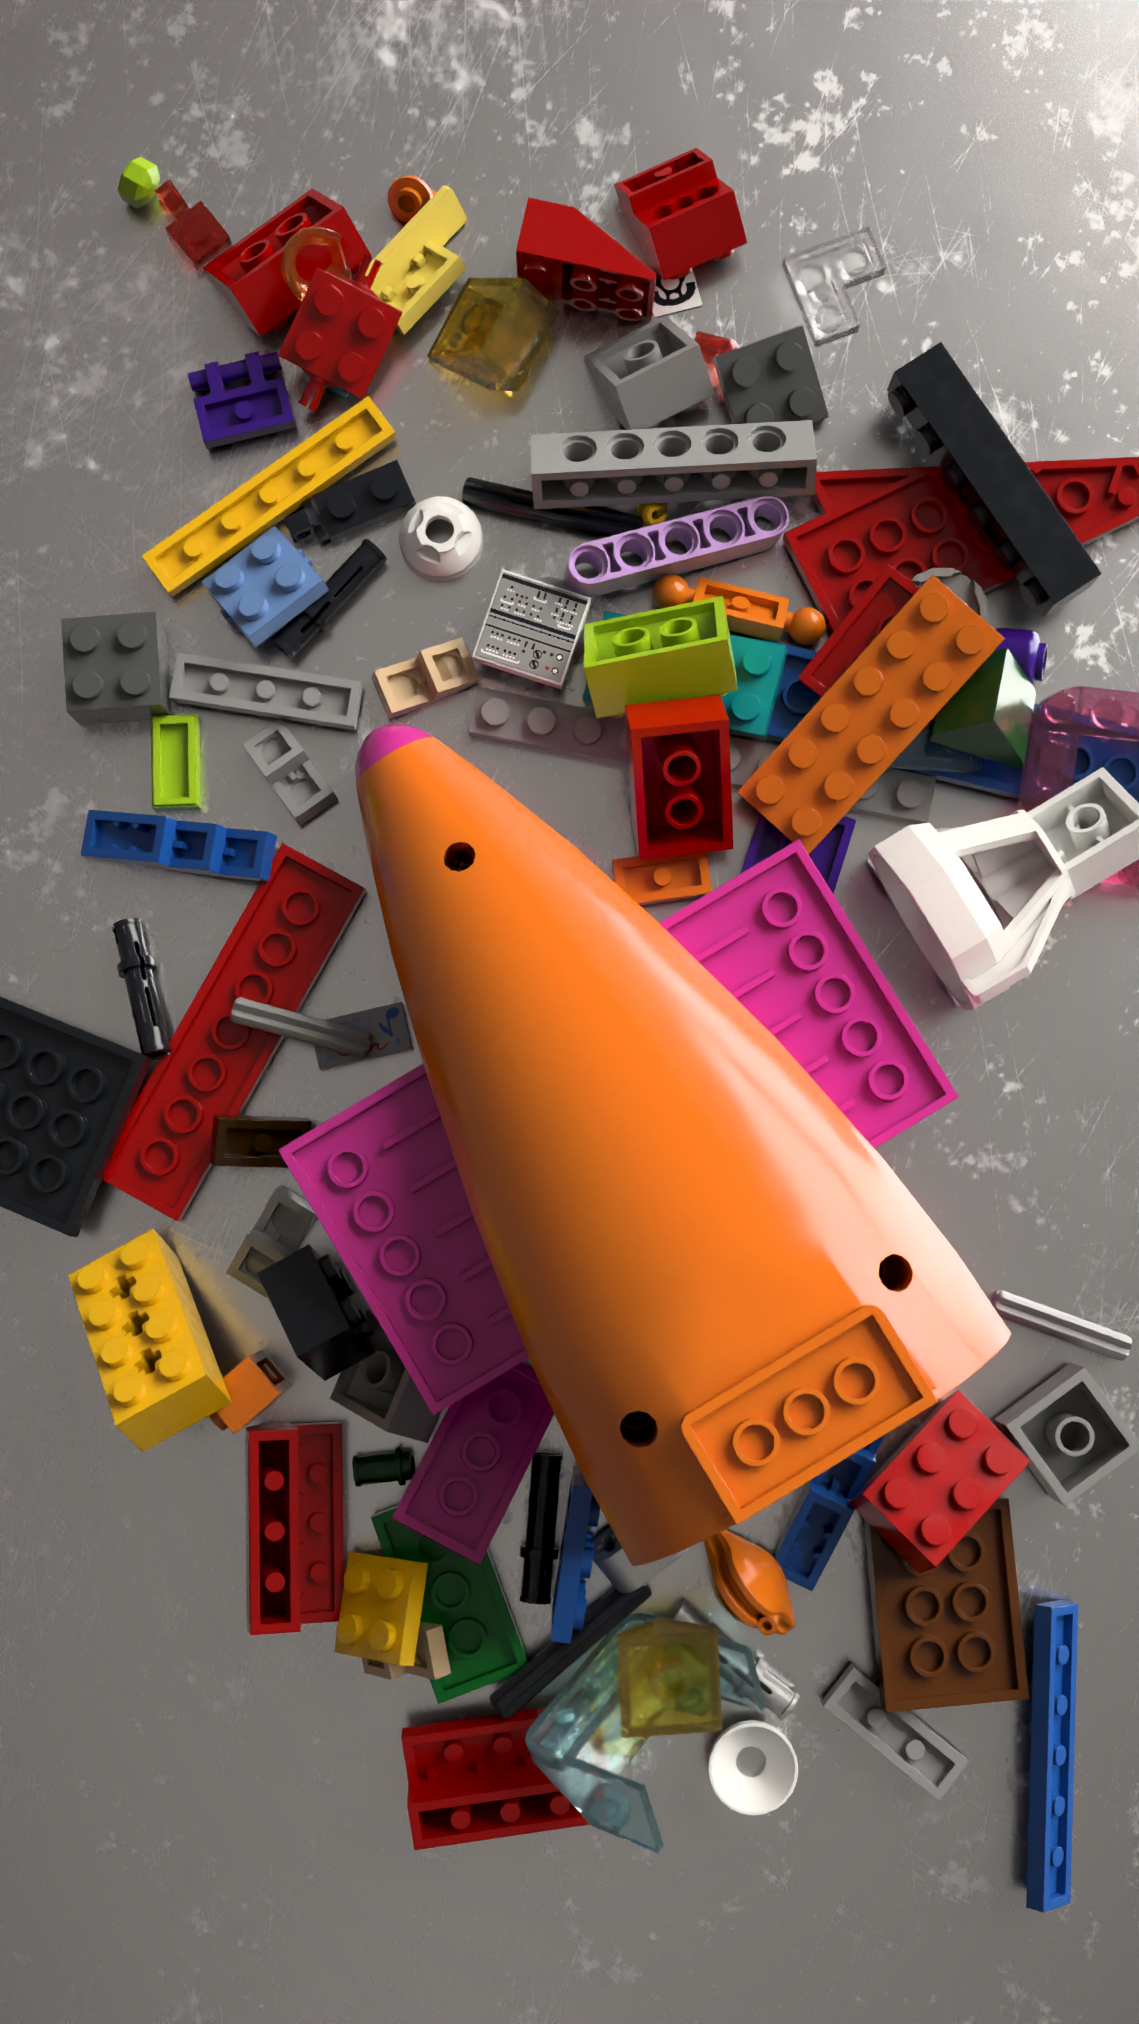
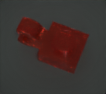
(193, 229)

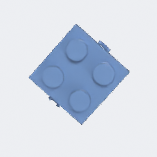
(265, 586)

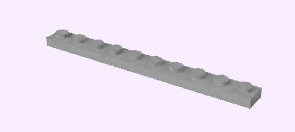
(580, 734)

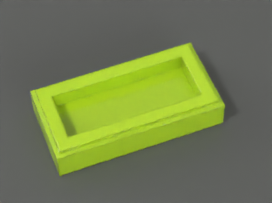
(175, 762)

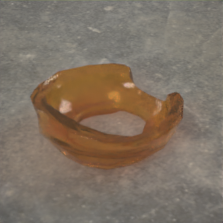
(307, 236)

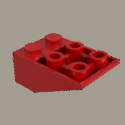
(581, 264)

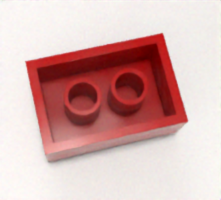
(679, 776)
(939, 1482)

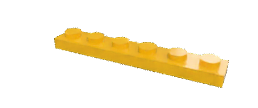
(269, 496)

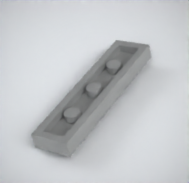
(266, 691)

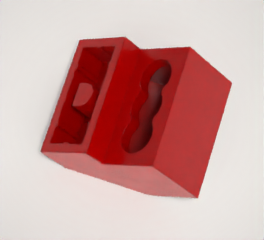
(681, 214)

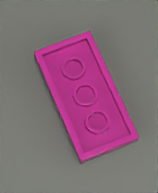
(476, 1463)

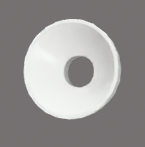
(441, 560)
(759, 1791)

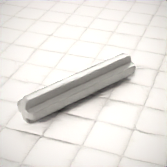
(301, 1027)
(1062, 1325)

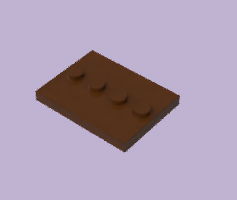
(952, 1629)

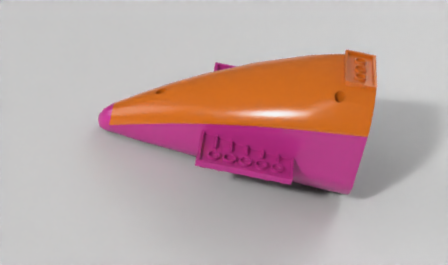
(640, 1160)

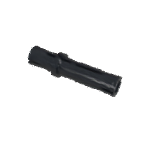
(341, 587)
(138, 970)
(541, 1528)

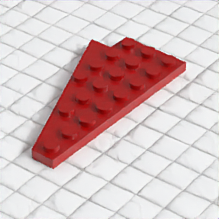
(920, 525)

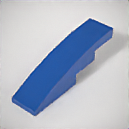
(178, 845)
(822, 1517)

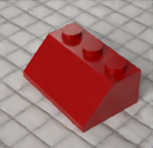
(251, 268)

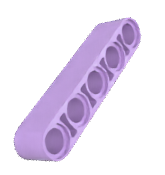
(691, 531)

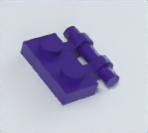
(245, 410)

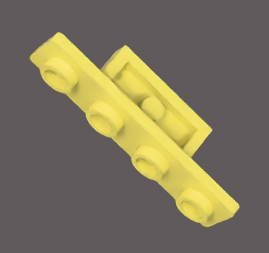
(416, 263)

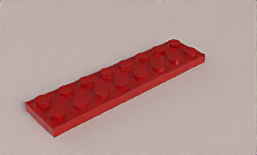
(216, 1062)

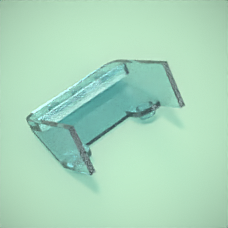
(582, 1745)

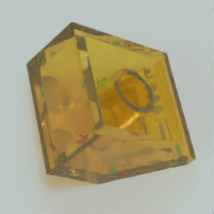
(495, 332)

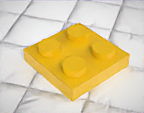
(381, 1608)

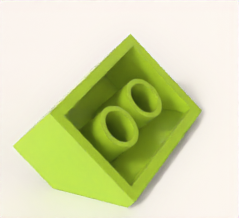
(659, 656)

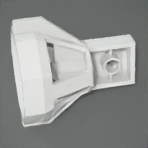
(1020, 867)

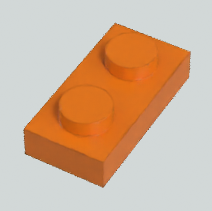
(663, 877)

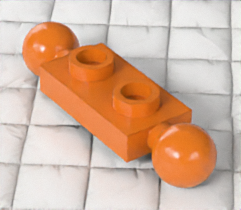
(746, 609)

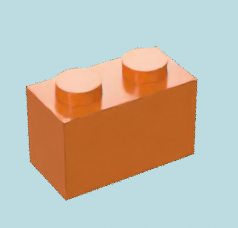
(252, 1389)

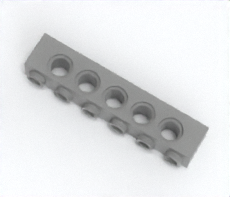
(673, 464)

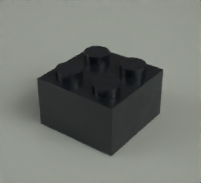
(318, 1311)

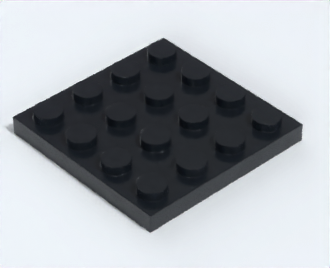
(59, 1114)

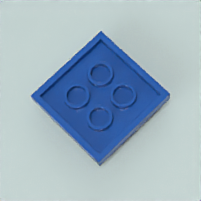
(574, 1560)

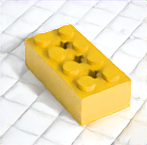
(148, 1341)

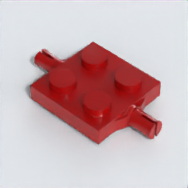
(340, 333)

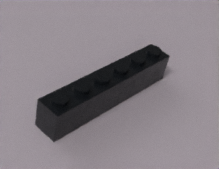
(991, 480)

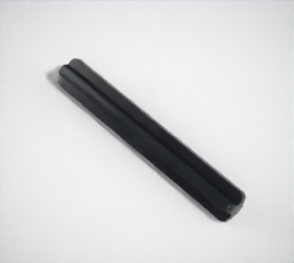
(520, 503)
(559, 1656)

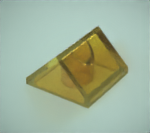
(669, 1679)

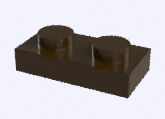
(253, 1139)

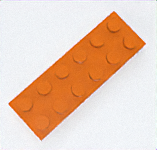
(871, 714)

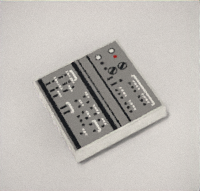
(531, 629)

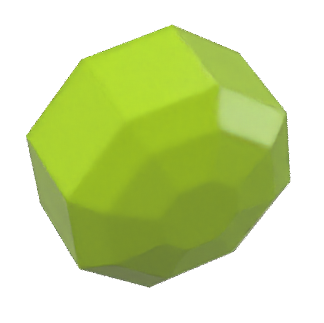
(139, 182)

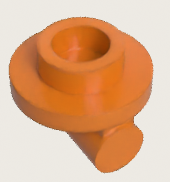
(408, 196)

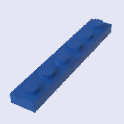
(1051, 1755)

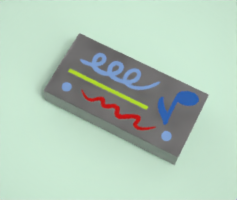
(388, 1032)

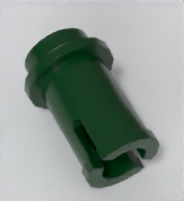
(383, 1467)

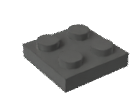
(771, 380)

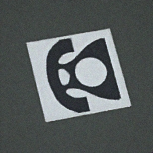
(675, 295)

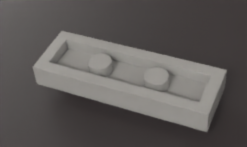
(895, 1735)

